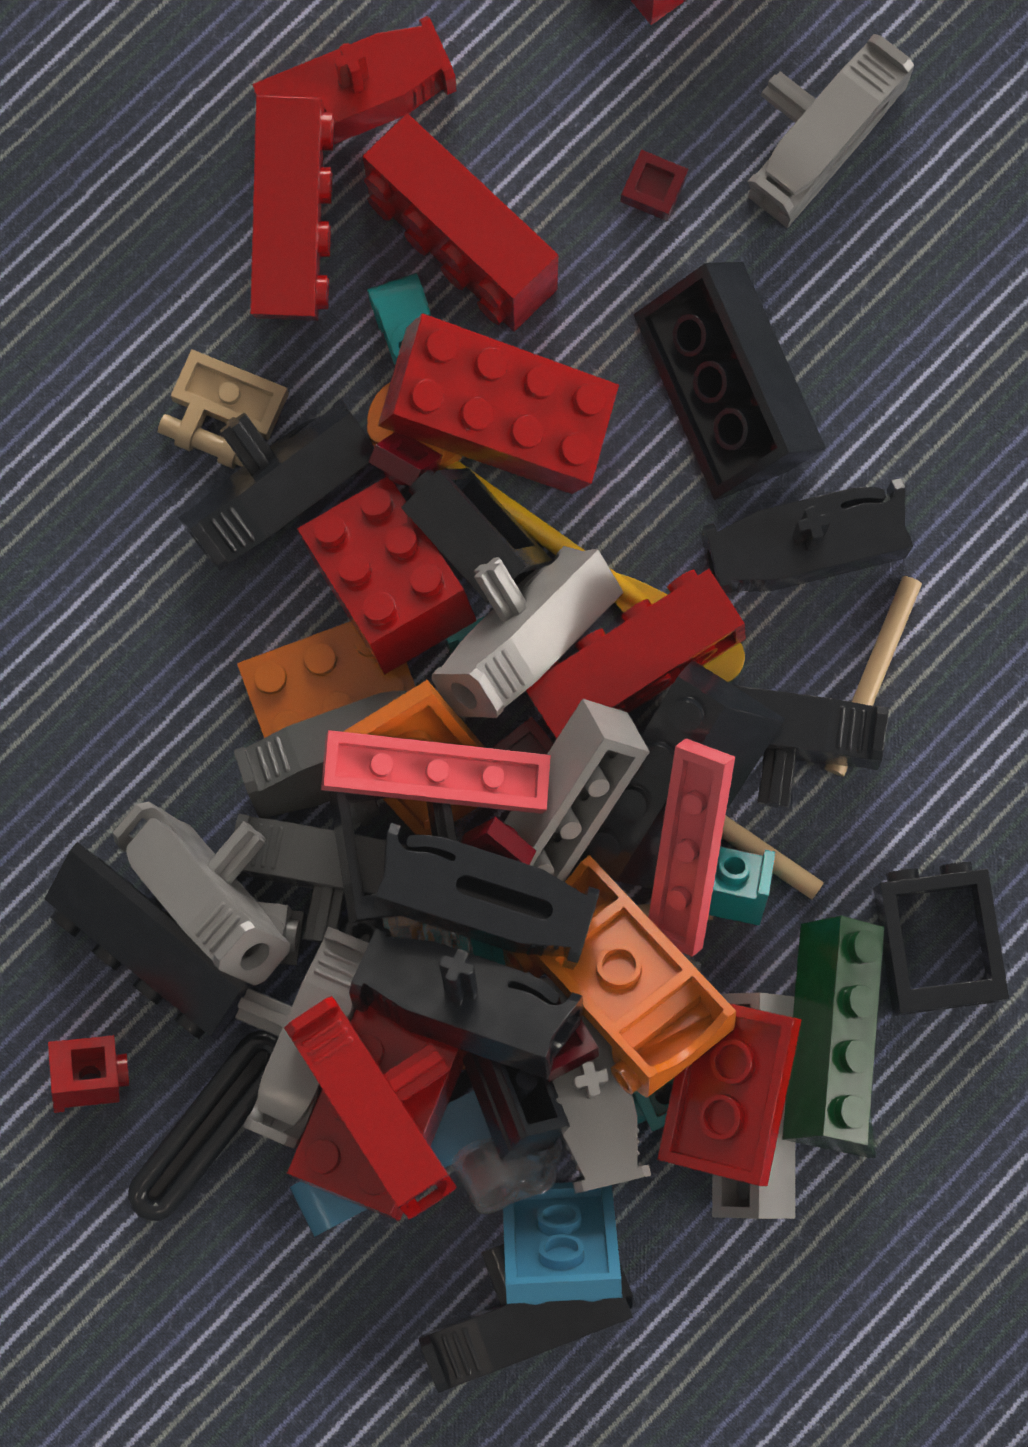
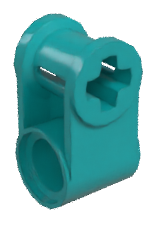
(396, 307)

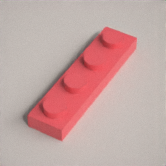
(435, 772)
(690, 843)

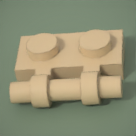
(222, 393)

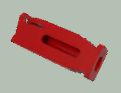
(370, 78)
(373, 1102)

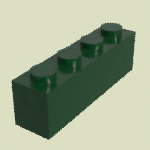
(837, 1036)

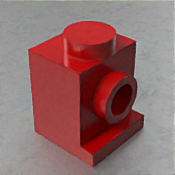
(77, 1057)

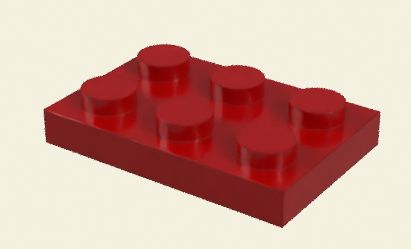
(732, 1100)

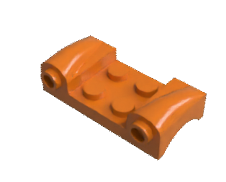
(636, 989)

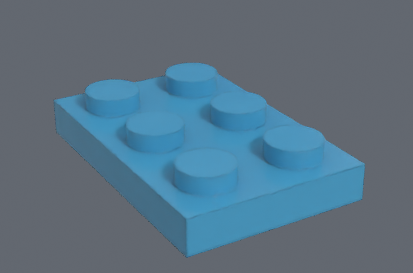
(562, 1247)

